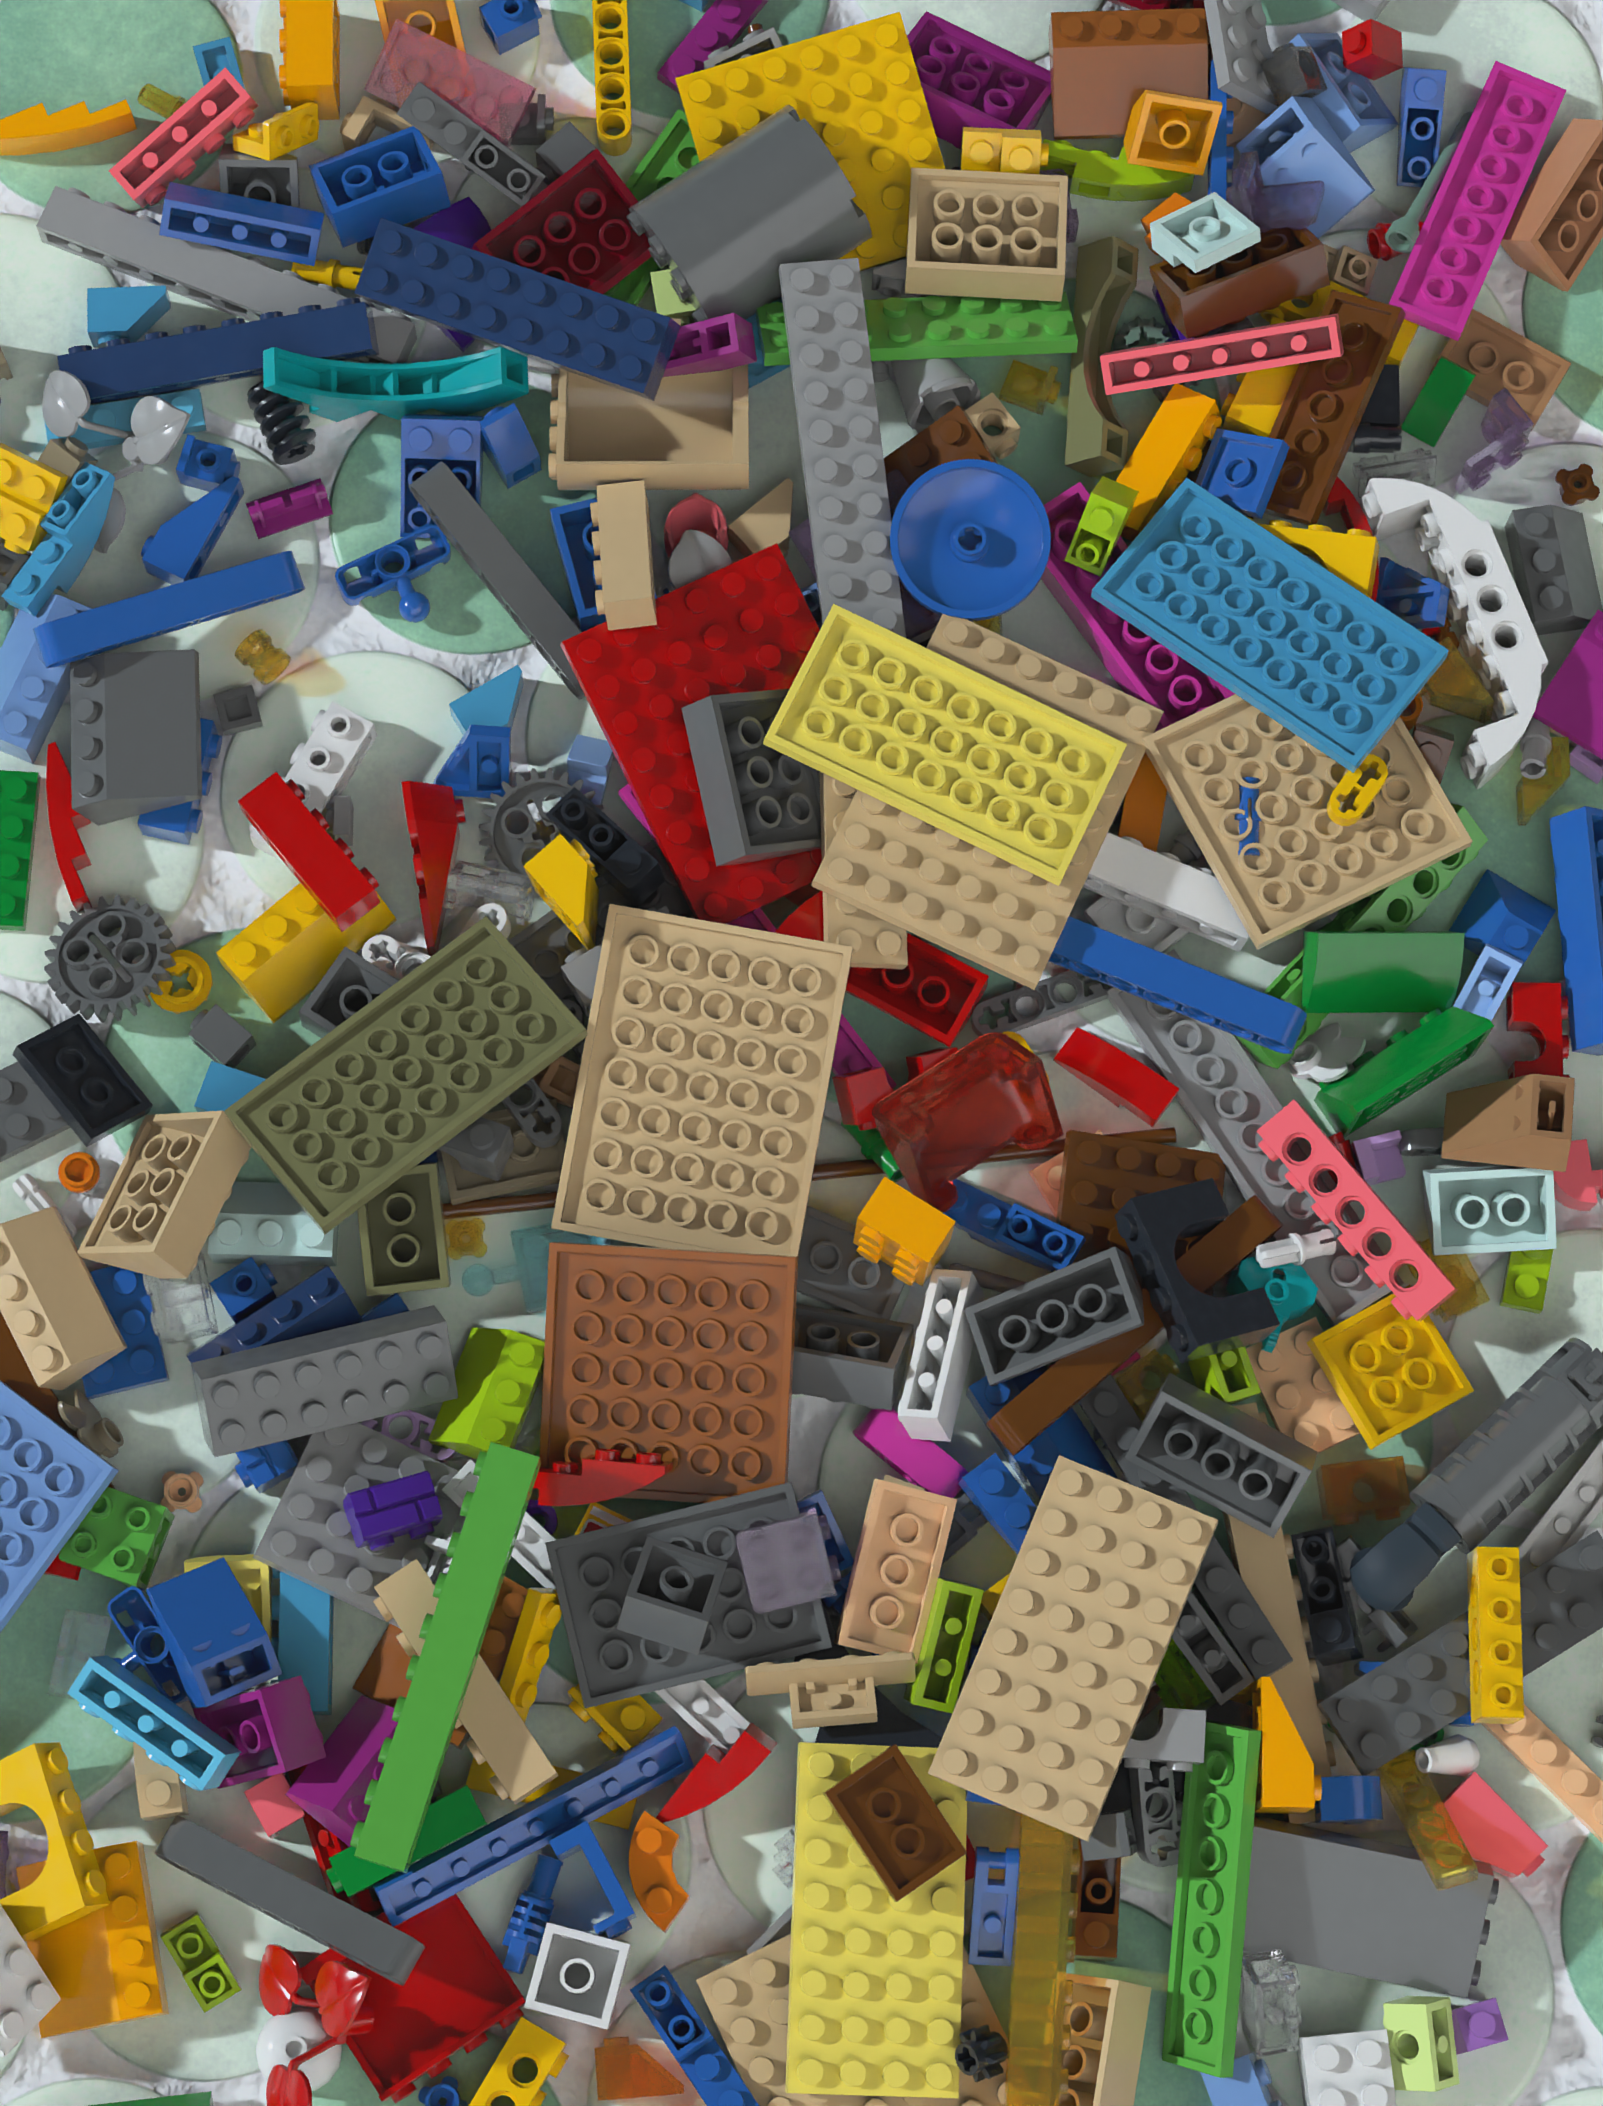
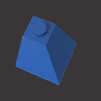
(1502, 917)

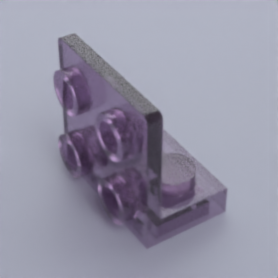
(1507, 432)

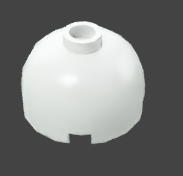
(292, 2035)

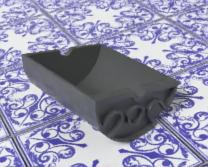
(748, 210)

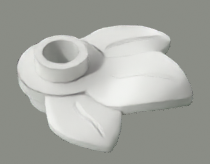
(1326, 1055)

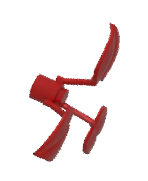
(340, 2002)

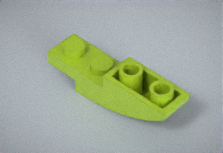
(1105, 178)

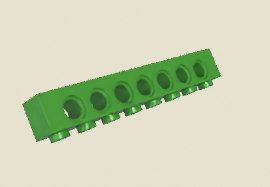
(1406, 904)

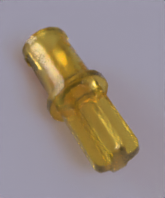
(159, 101)

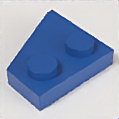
(1411, 595)
(479, 763)

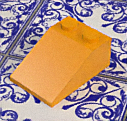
(433, 17)
(1285, 1768)

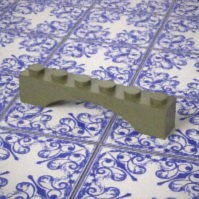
(1103, 285)

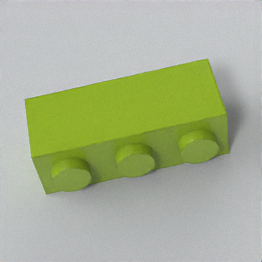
(945, 1646)

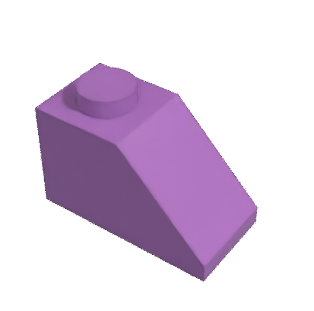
(1478, 2026)

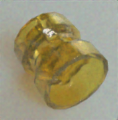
(262, 656)

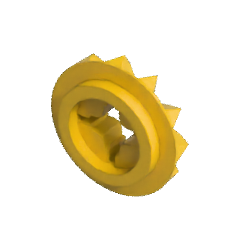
(198, 978)

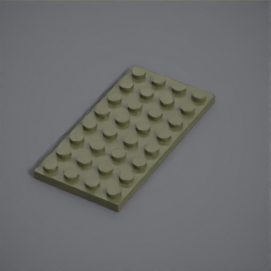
(405, 1074)

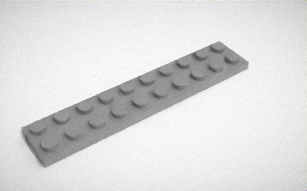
(840, 440)
(1228, 1106)

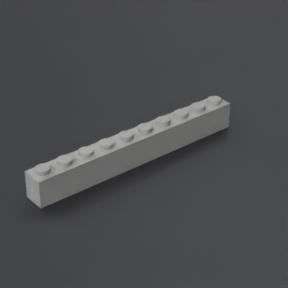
(199, 270)

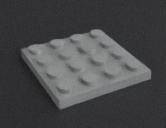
(310, 1527)

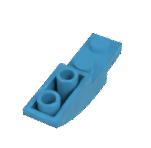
(71, 535)

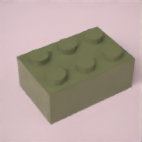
(405, 1235)

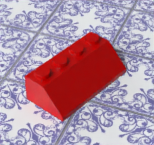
(929, 994)

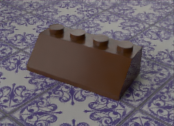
(1257, 279)

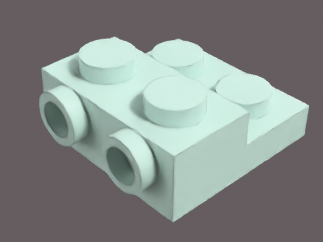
(1203, 233)

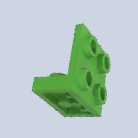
(120, 1538)

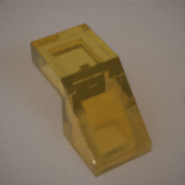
(1536, 793)

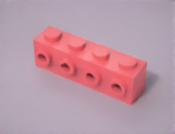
(184, 138)

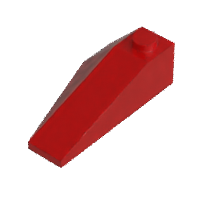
(435, 838)

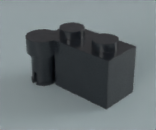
(1381, 420)

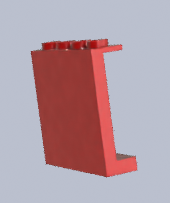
(442, 2008)

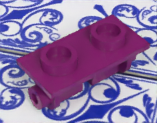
(289, 508)

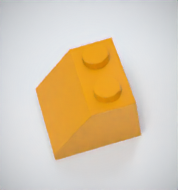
(1171, 132)

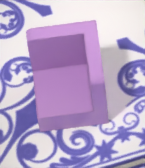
(1379, 1157)

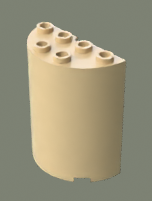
(680, 441)

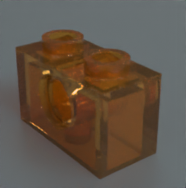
(1383, 1475)

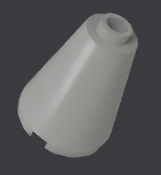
(932, 389)

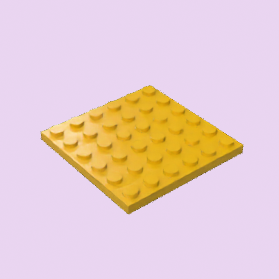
(858, 97)

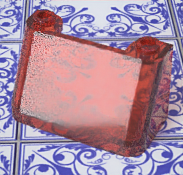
(966, 1113)

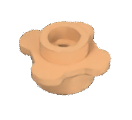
(174, 1482)

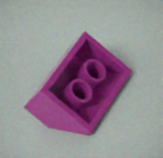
(337, 1785)

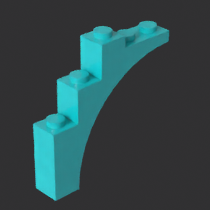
(352, 388)

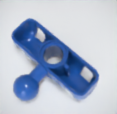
(376, 581)
(139, 1637)

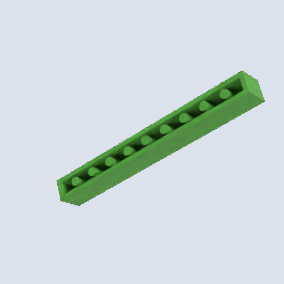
(447, 1657)

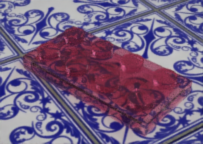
(470, 85)

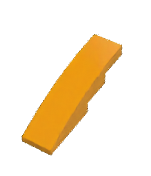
(37, 132)

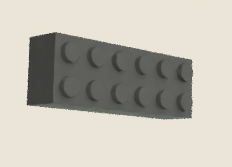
(324, 1380)

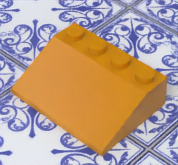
(109, 1959)

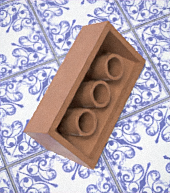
(1562, 209)

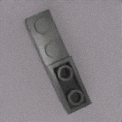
(471, 144)

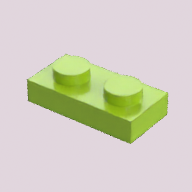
(1526, 1280)

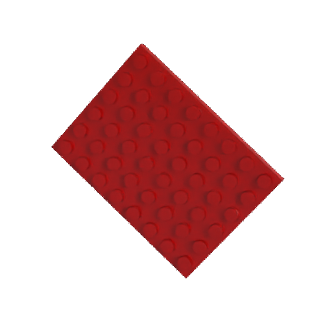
(712, 637)

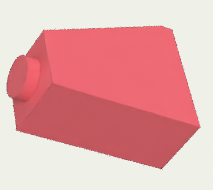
(1493, 1829)

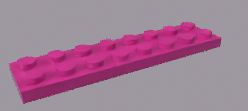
(1476, 200)

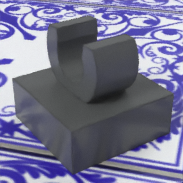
(1394, 1625)

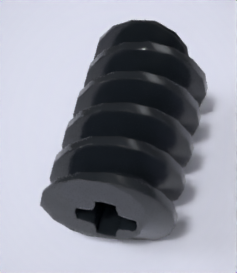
(281, 424)

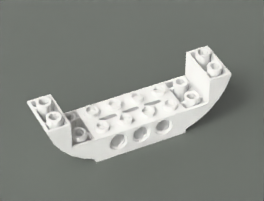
(1481, 601)

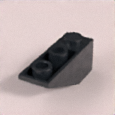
(610, 848)
(1326, 1597)

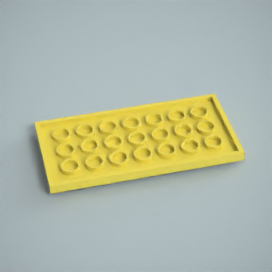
(945, 744)
(871, 1975)

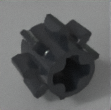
(981, 2053)

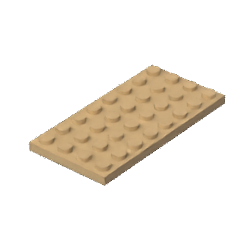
(1073, 1648)

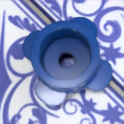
(447, 2088)

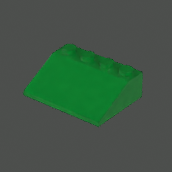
(1401, 1068)

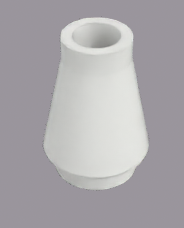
(1450, 1756)

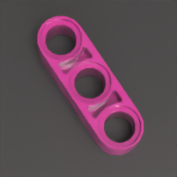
(914, 1459)

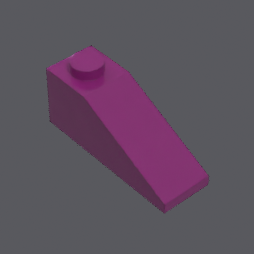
(712, 346)

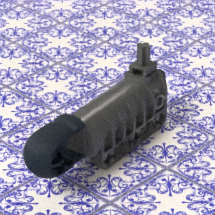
(1487, 1475)

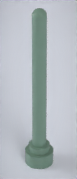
(1405, 230)

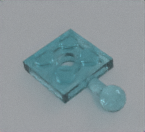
(531, 1268)

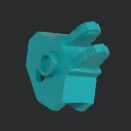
(1288, 1293)

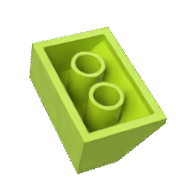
(494, 1389)

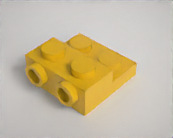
(1003, 150)
(25, 498)

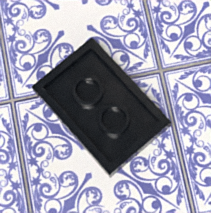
(82, 1080)

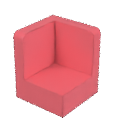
(272, 1805)

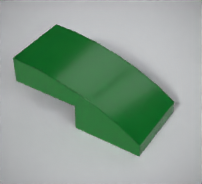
(1438, 401)

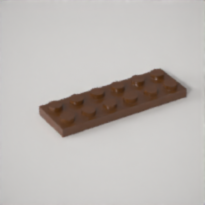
(1329, 404)

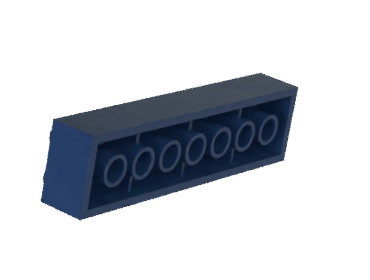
(517, 309)

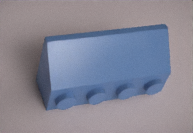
(28, 689)

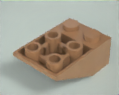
(1511, 1122)

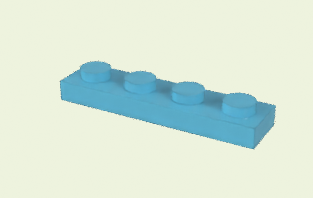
(119, 415)

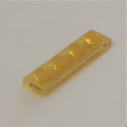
(1427, 1822)

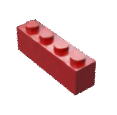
(309, 851)

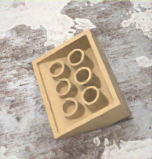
(986, 234)
(167, 1194)

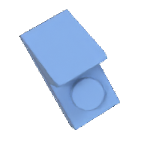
(591, 762)
(1488, 982)

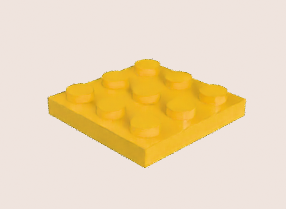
(1389, 1370)

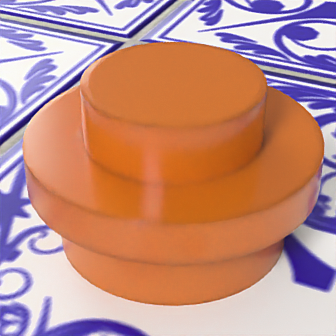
(79, 1172)

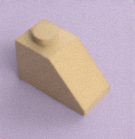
(765, 522)

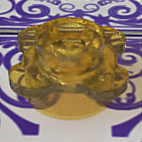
(473, 1229)

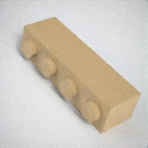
(625, 555)

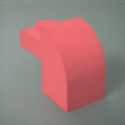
(1579, 1183)

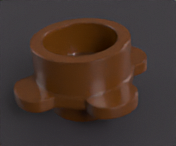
(1572, 495)

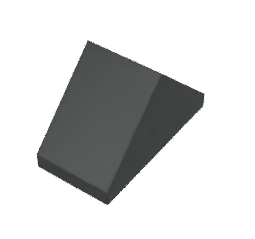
(1111, 1837)

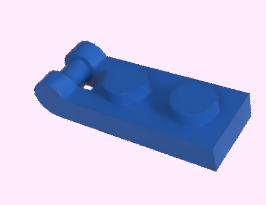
(993, 1907)

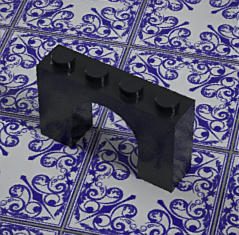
(1193, 1320)

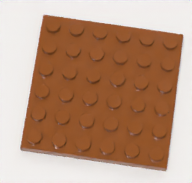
(671, 1361)

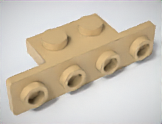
(831, 1689)

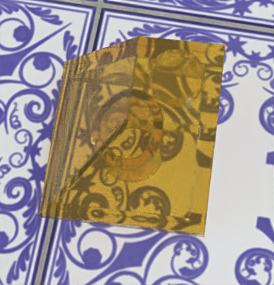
(1457, 688)

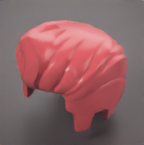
(695, 514)

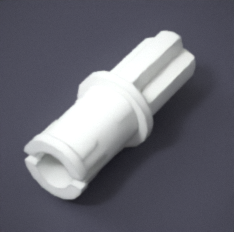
(1295, 1249)

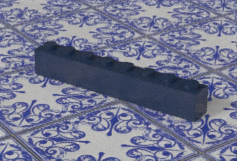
(220, 353)

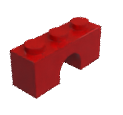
(1539, 1012)
(863, 1088)

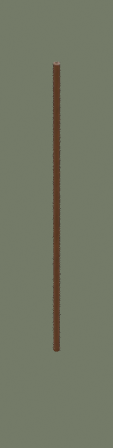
(821, 1172)

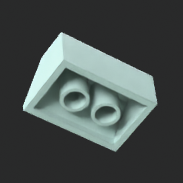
(1489, 1209)
(271, 1228)

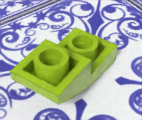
(200, 1962)

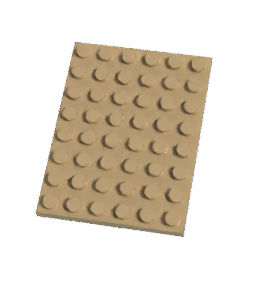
(954, 889)
(701, 1085)

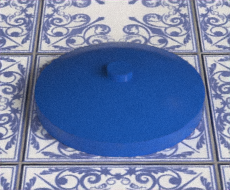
(970, 539)

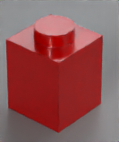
(1372, 49)

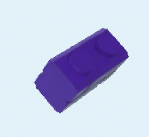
(393, 1511)

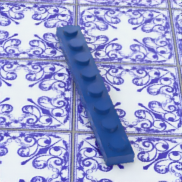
(533, 1826)

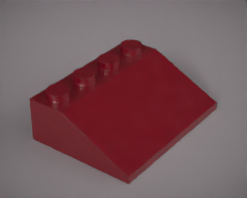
(574, 229)

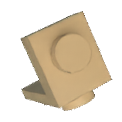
(358, 126)

